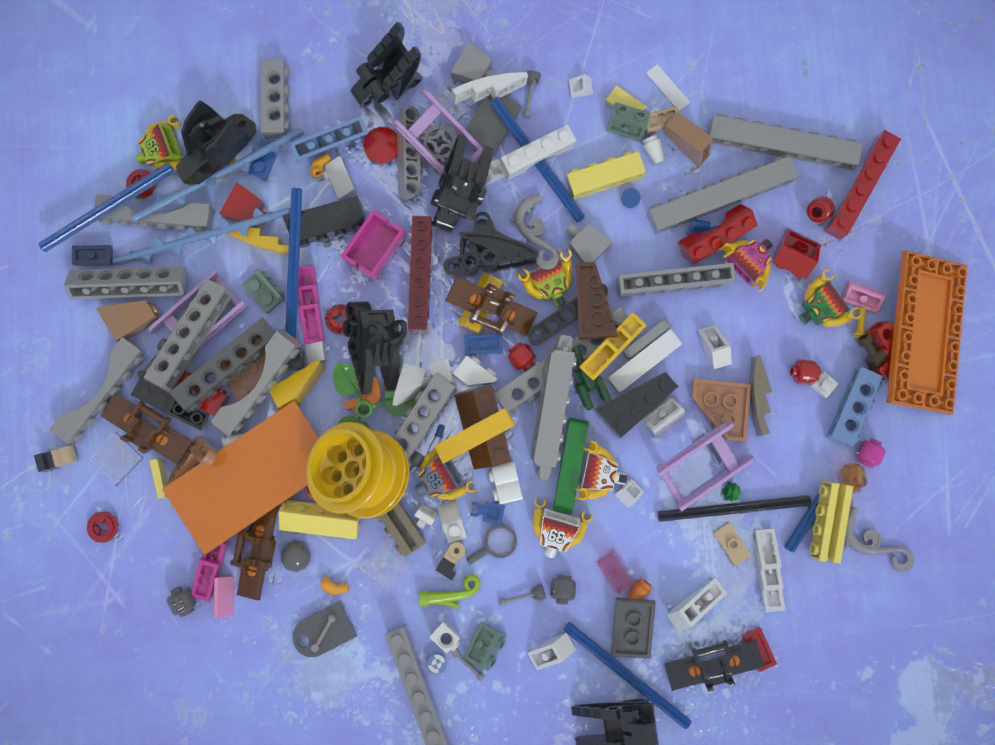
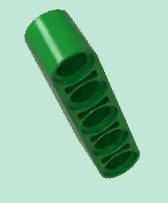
(570, 465)

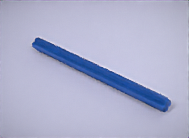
(542, 166)
(106, 207)
(293, 261)
(627, 675)

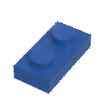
(262, 166)
(483, 344)

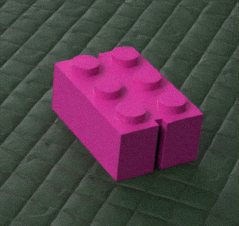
(373, 245)

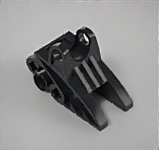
(394, 71)
(460, 186)
(492, 245)
(373, 343)
(624, 722)

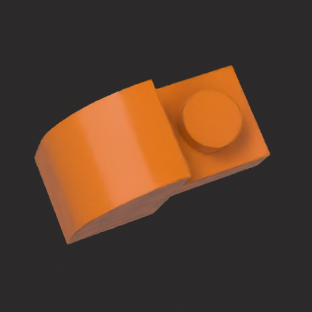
(375, 396)

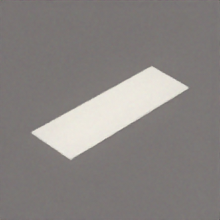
(668, 87)

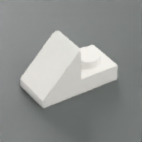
(451, 521)

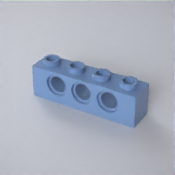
(329, 138)
(838, 430)

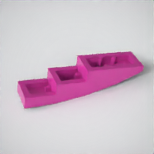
(310, 305)
(207, 570)

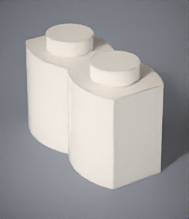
(506, 483)

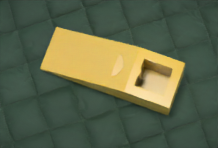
(296, 385)

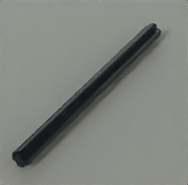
(734, 508)

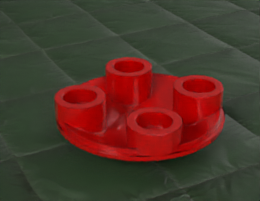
(381, 145)

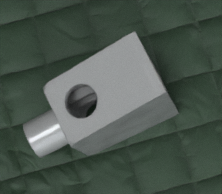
(472, 65)
(588, 243)

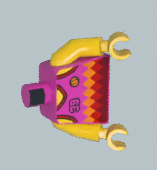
(750, 260)

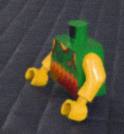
(825, 304)

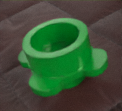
(731, 492)

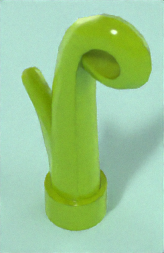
(447, 597)

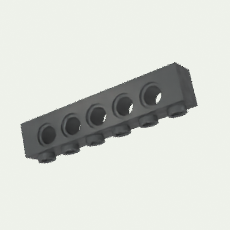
(183, 392)

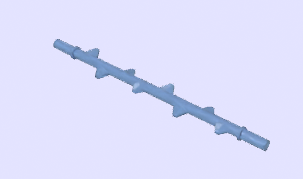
(243, 163)
(192, 236)

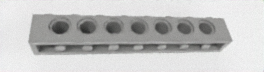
(505, 396)

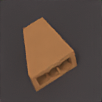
(689, 138)
(128, 318)

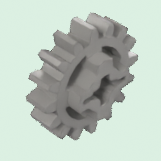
(430, 140)

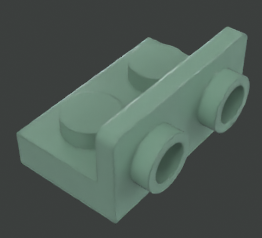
(628, 121)
(263, 291)
(485, 646)

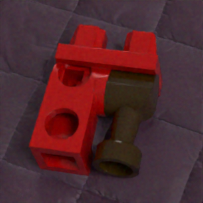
(878, 358)

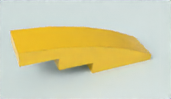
(256, 238)
(613, 346)
(474, 435)

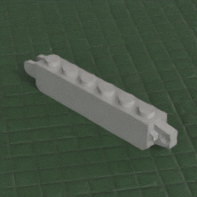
(552, 406)

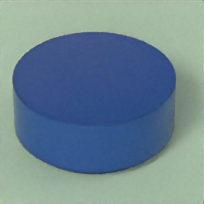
(630, 198)

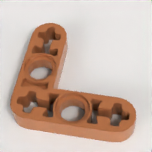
(199, 451)

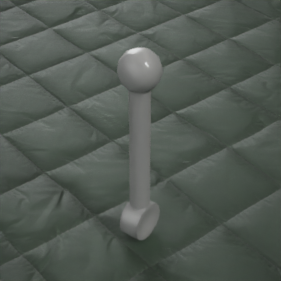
(315, 647)
(456, 654)

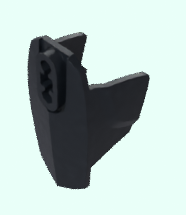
(211, 142)

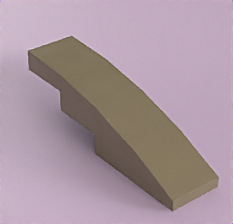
(759, 387)

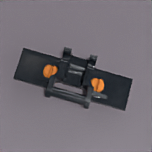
(716, 671)

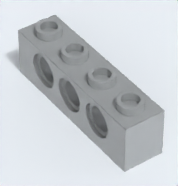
(270, 71)

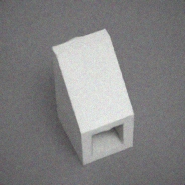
(473, 374)

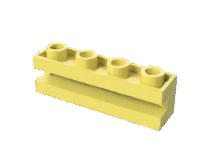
(605, 175)
(313, 519)
(831, 521)

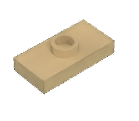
(658, 119)
(732, 544)

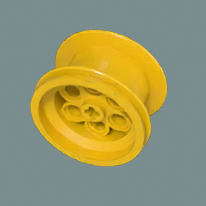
(339, 466)

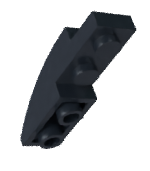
(165, 401)

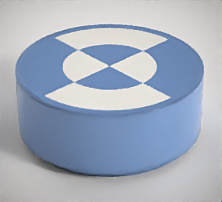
(436, 663)

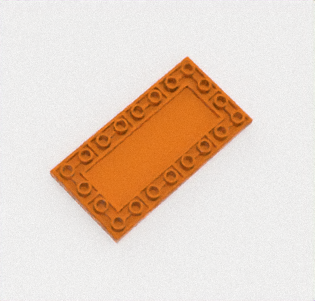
(927, 333)
(245, 478)

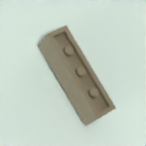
(402, 529)

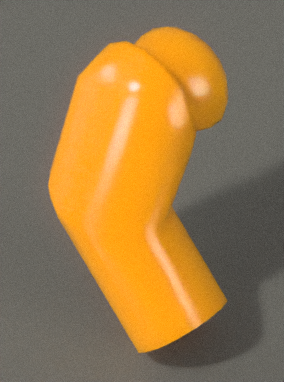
(318, 164)
(332, 588)

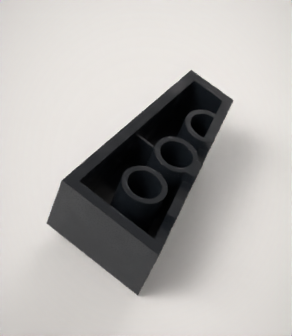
(631, 407)

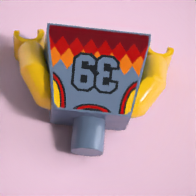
(440, 479)

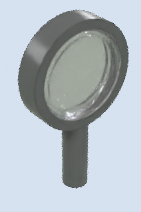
(498, 541)

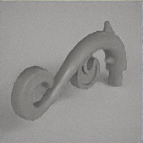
(532, 235)
(873, 547)

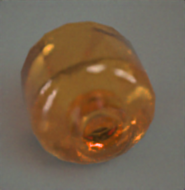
(854, 475)

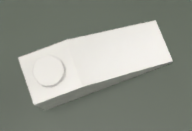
(696, 605)

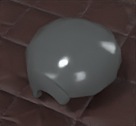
(295, 556)

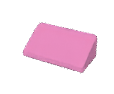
(863, 296)
(223, 596)

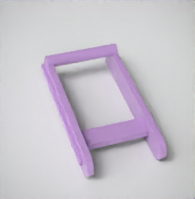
(423, 122)
(171, 322)
(733, 466)

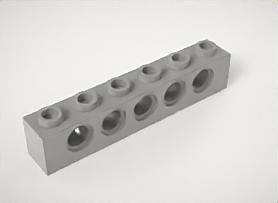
(675, 280)
(126, 282)
(189, 345)
(445, 389)

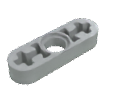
(647, 338)

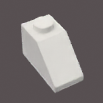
(715, 346)
(409, 383)
(552, 651)

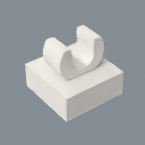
(824, 385)
(425, 515)

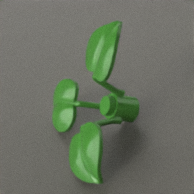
(346, 383)

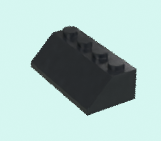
(329, 220)

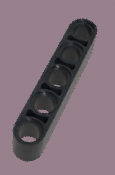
(558, 317)

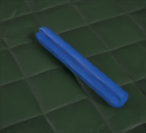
(803, 526)

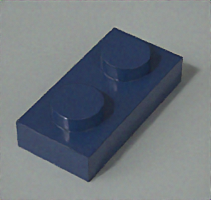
(92, 255)

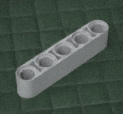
(404, 160)

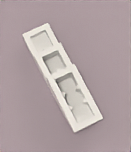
(493, 85)
(645, 360)
(769, 570)

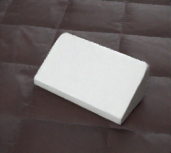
(340, 178)
(664, 416)

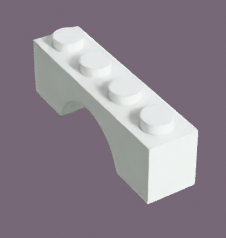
(530, 154)

